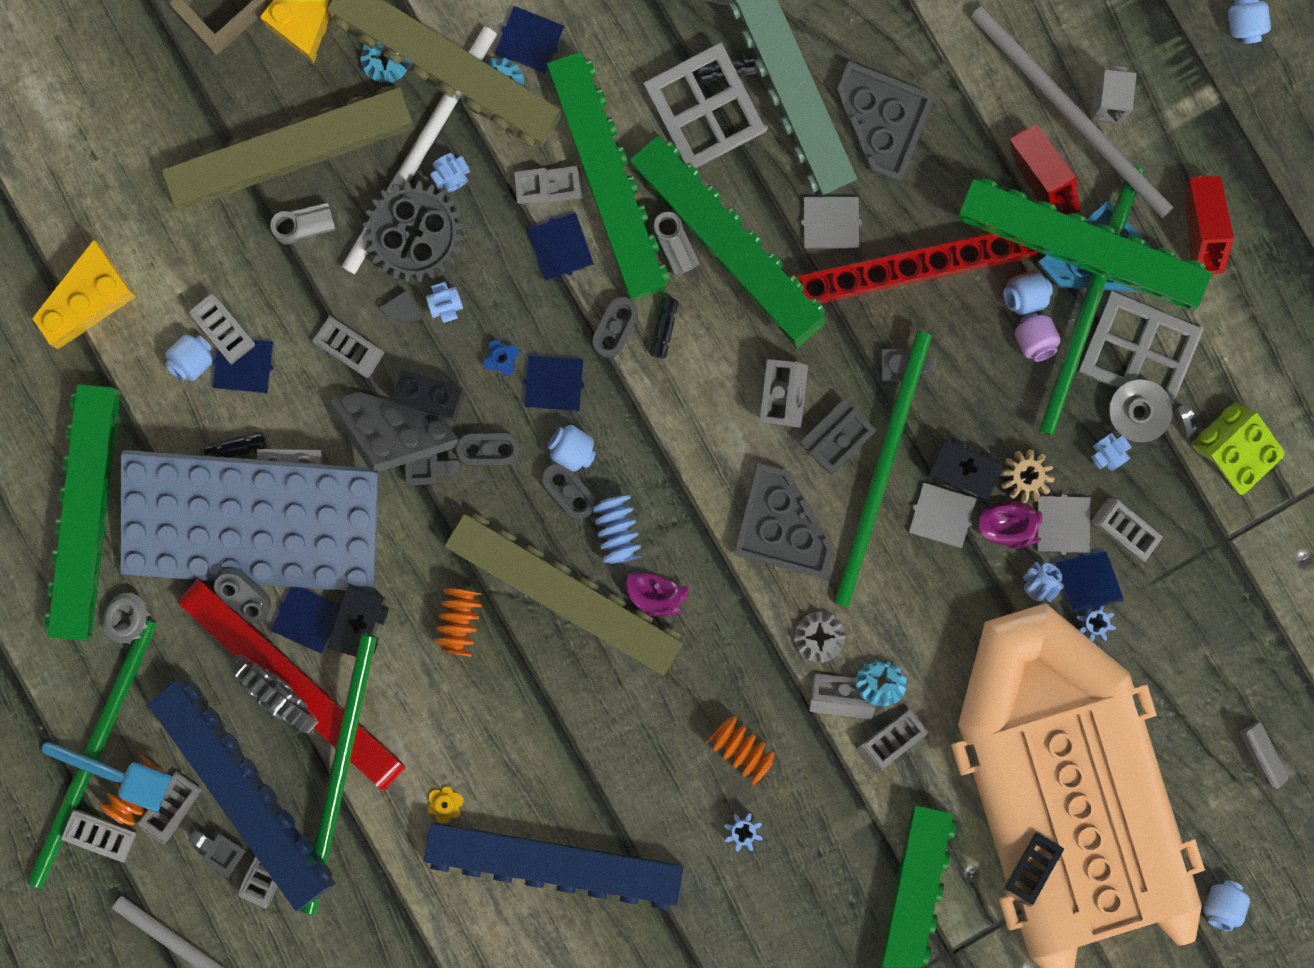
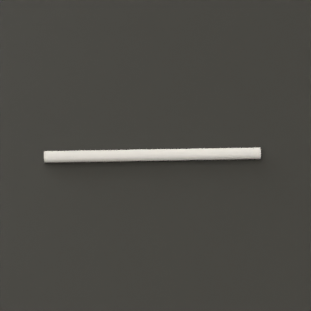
(419, 149)

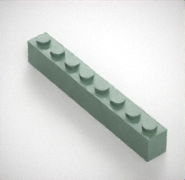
(794, 93)

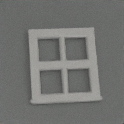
(705, 106)
(1141, 349)

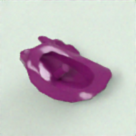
(1011, 524)
(656, 594)

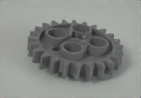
(439, 243)
(273, 693)

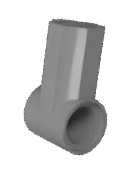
(306, 223)
(675, 246)

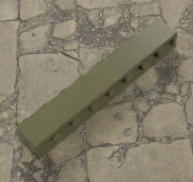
(449, 67)
(288, 148)
(563, 594)

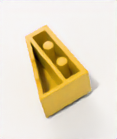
(298, 23)
(83, 297)

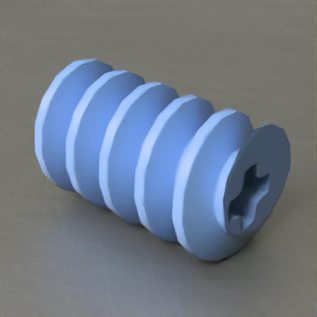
(616, 530)

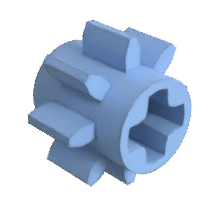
(450, 172)
(444, 302)
(1111, 452)
(1043, 582)
(1102, 618)
(747, 840)

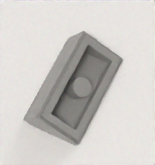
(838, 697)
(1264, 755)

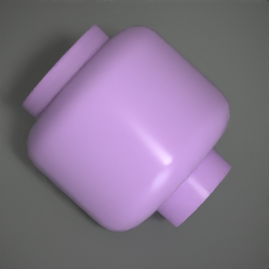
(1037, 337)

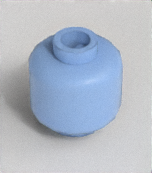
(1249, 20)
(1027, 293)
(188, 358)
(571, 448)
(1226, 905)

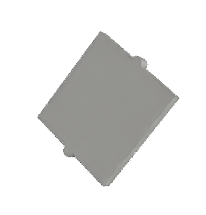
(831, 222)
(942, 515)
(1064, 524)

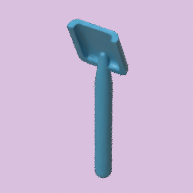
(138, 785)

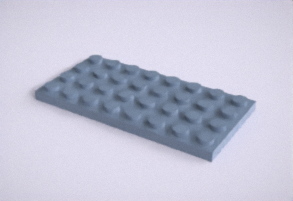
(257, 516)

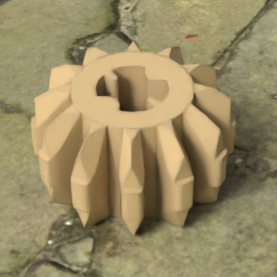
(1021, 466)

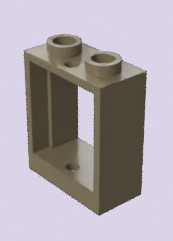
(229, 32)

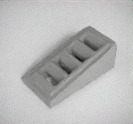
(207, 306)
(365, 357)
(1106, 512)
(871, 756)
(91, 820)
(171, 825)
(252, 896)

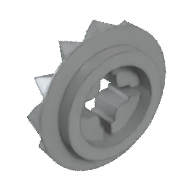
(114, 618)
(809, 648)

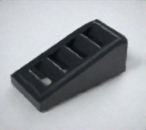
(1020, 895)

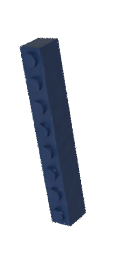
(242, 793)
(553, 864)

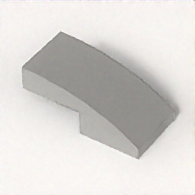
(548, 185)

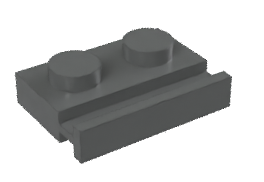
(838, 436)

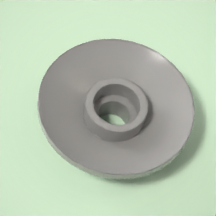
(1156, 408)

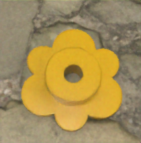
(453, 800)

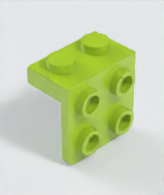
(1239, 446)

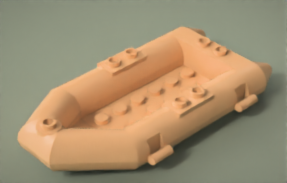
(1077, 765)

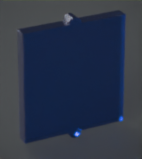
(529, 39)
(560, 246)
(249, 372)
(553, 383)
(1089, 581)
(306, 618)

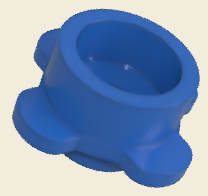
(509, 354)

